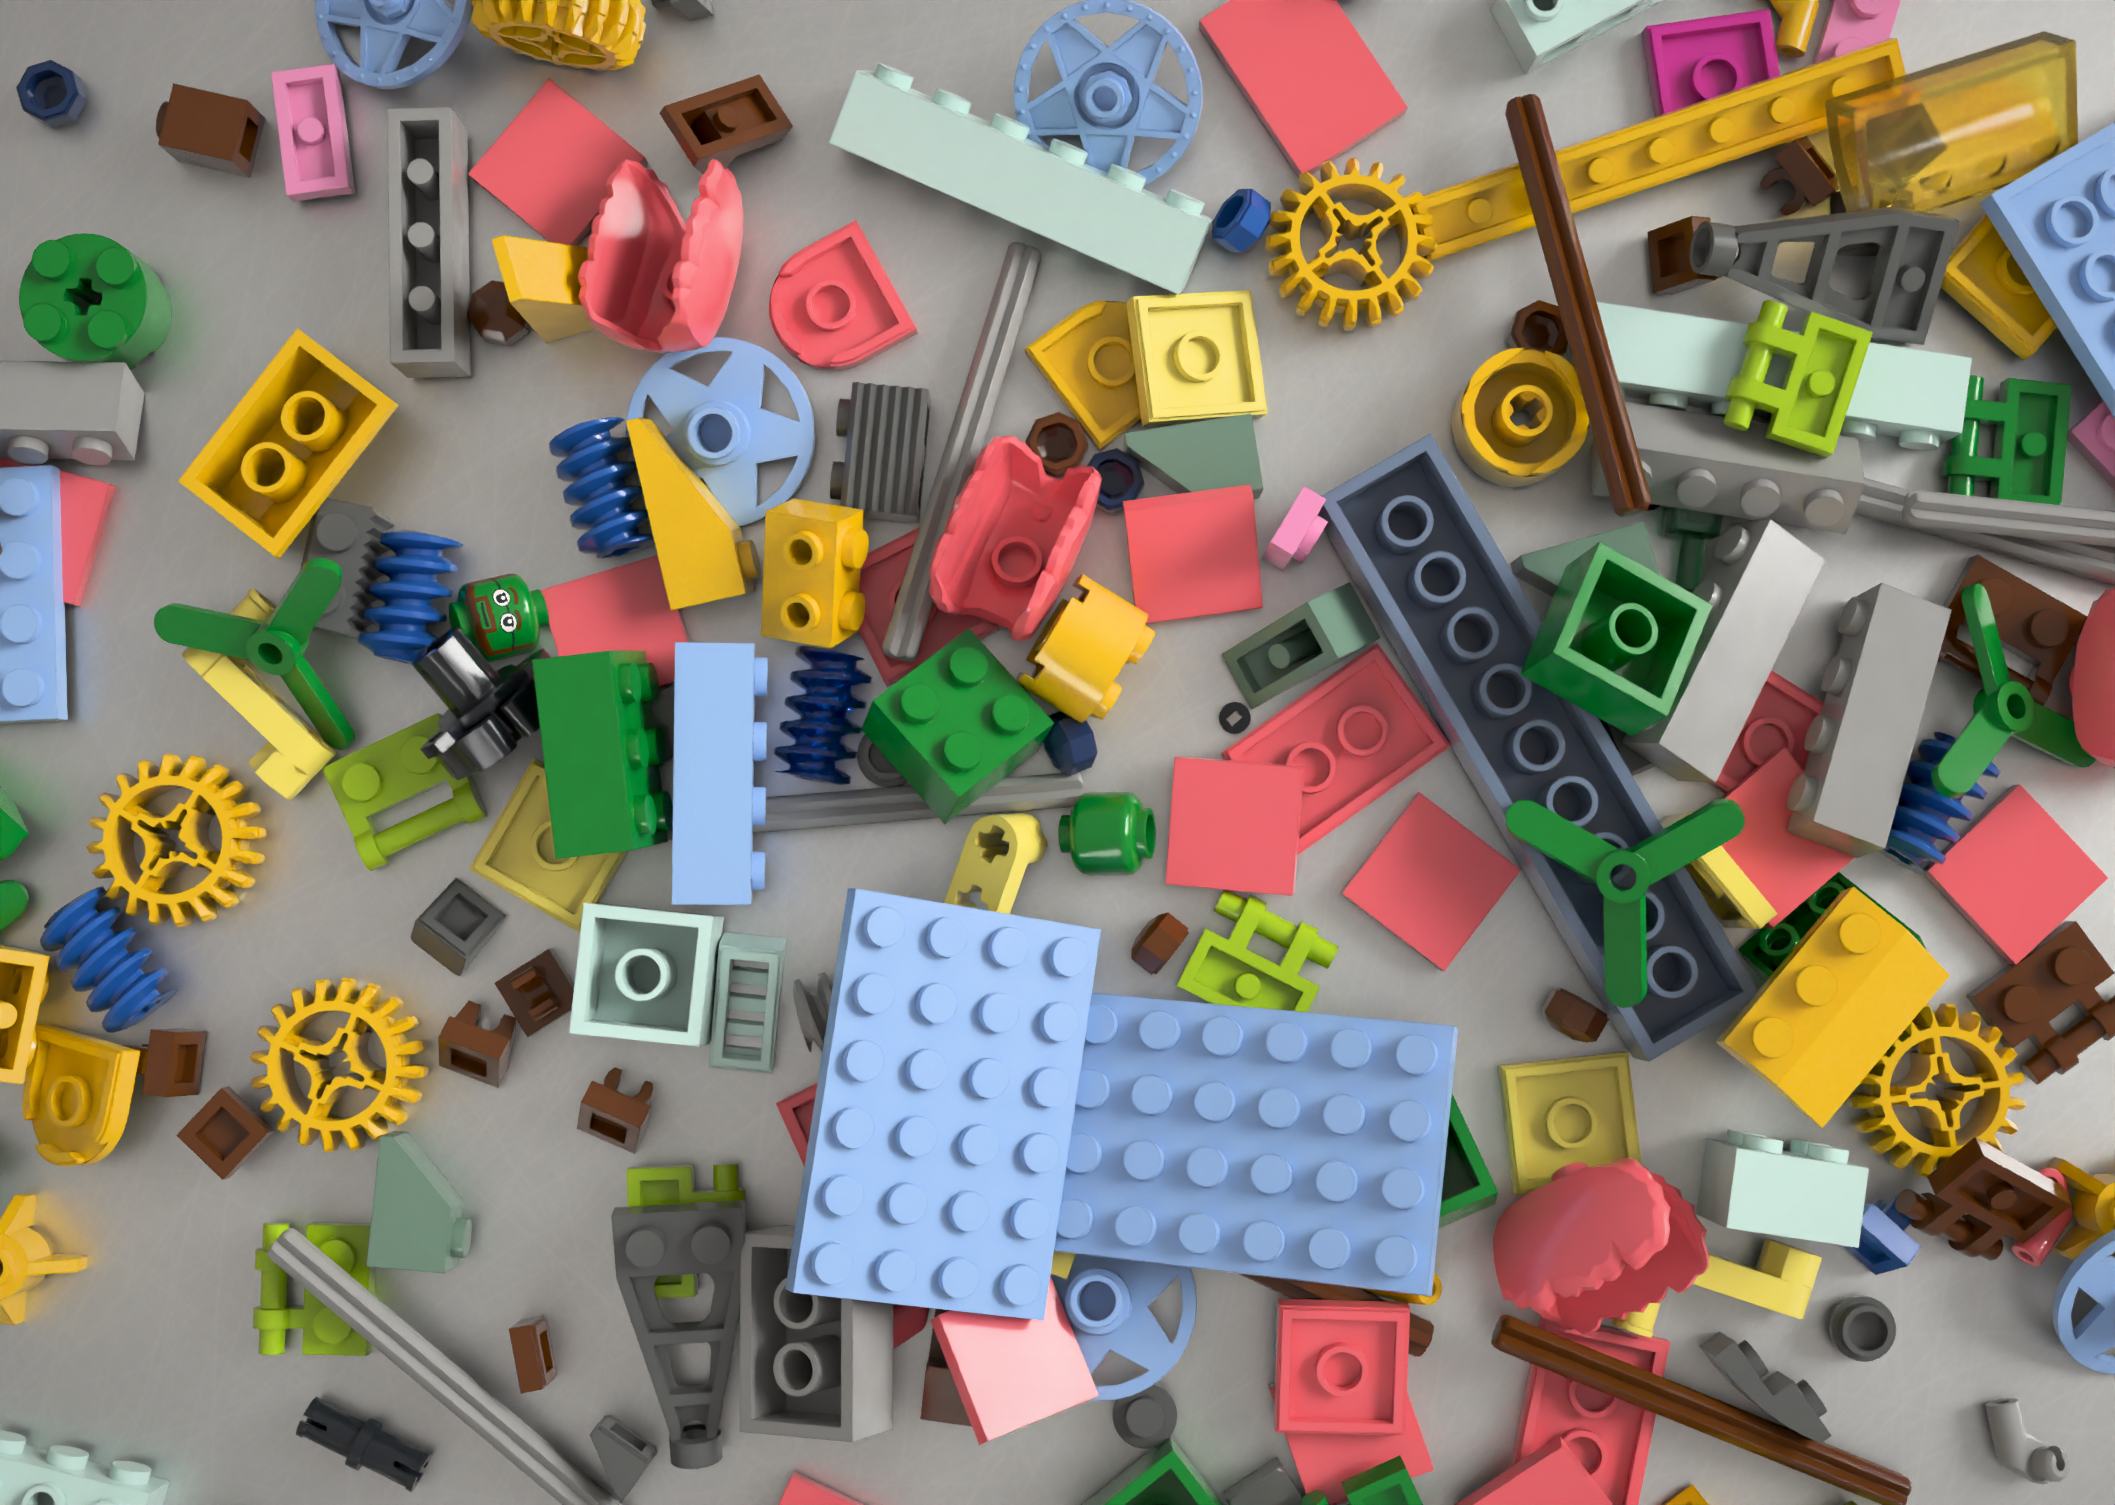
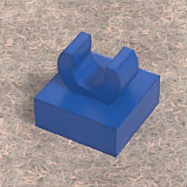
(1883, 1239)

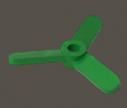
(274, 643)
(1999, 711)
(1651, 859)

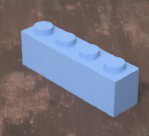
(715, 773)

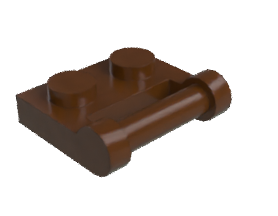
(2027, 623)

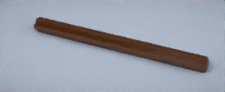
(1578, 306)
(1699, 1411)

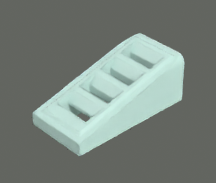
(757, 949)

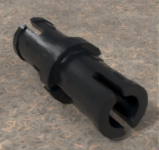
(363, 1444)

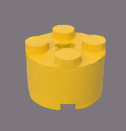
(1509, 384)
(1086, 650)

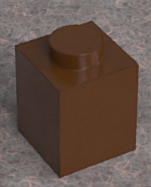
(210, 130)

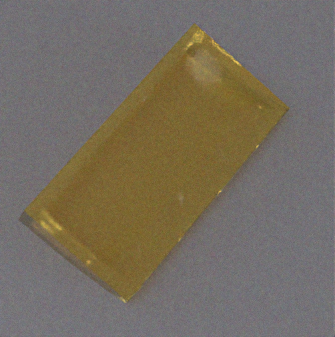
(1955, 126)

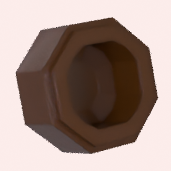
(495, 315)
(1538, 329)
(1058, 443)
(1158, 942)
(1573, 1016)

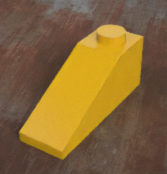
(544, 284)
(692, 532)

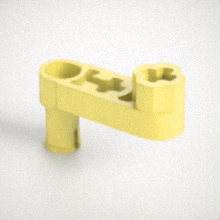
(293, 747)
(993, 865)
(1778, 1283)

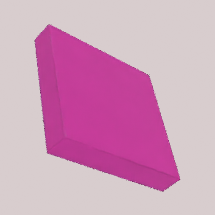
(1708, 57)

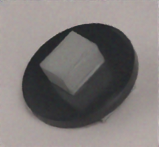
(1234, 717)

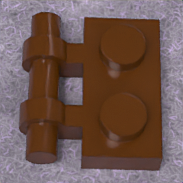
(2038, 989)
(1996, 1193)

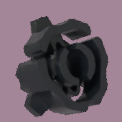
(485, 706)

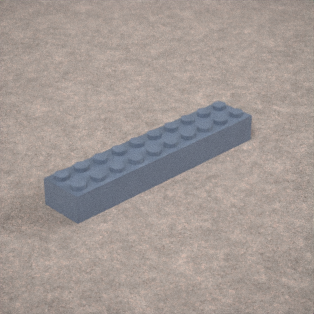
(1464, 641)

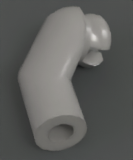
(2020, 1450)

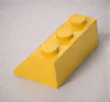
(288, 443)
(1834, 1006)

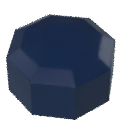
(51, 94)
(1120, 479)
(1070, 744)

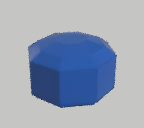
(1241, 220)

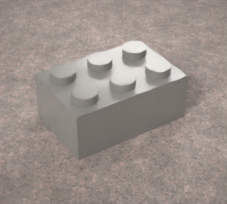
(809, 1359)

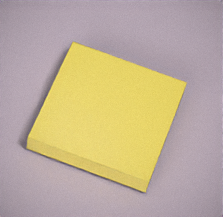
(1196, 357)
(523, 860)
(1726, 887)
(1566, 1115)

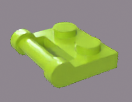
(390, 775)

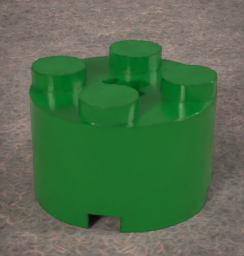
(71, 277)

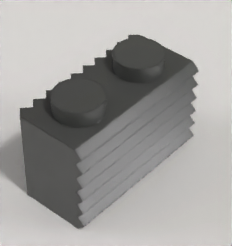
(883, 451)
(351, 539)

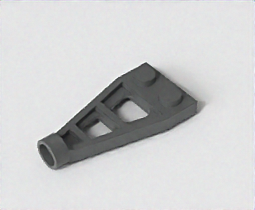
(1902, 283)
(682, 1241)

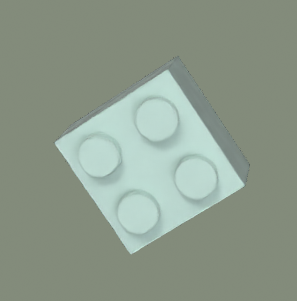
(646, 974)
(1781, 1192)

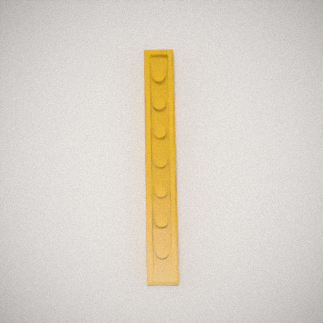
(1659, 148)

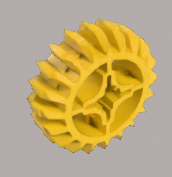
(565, 31)
(1338, 222)
(160, 860)
(326, 1089)
(1943, 1116)

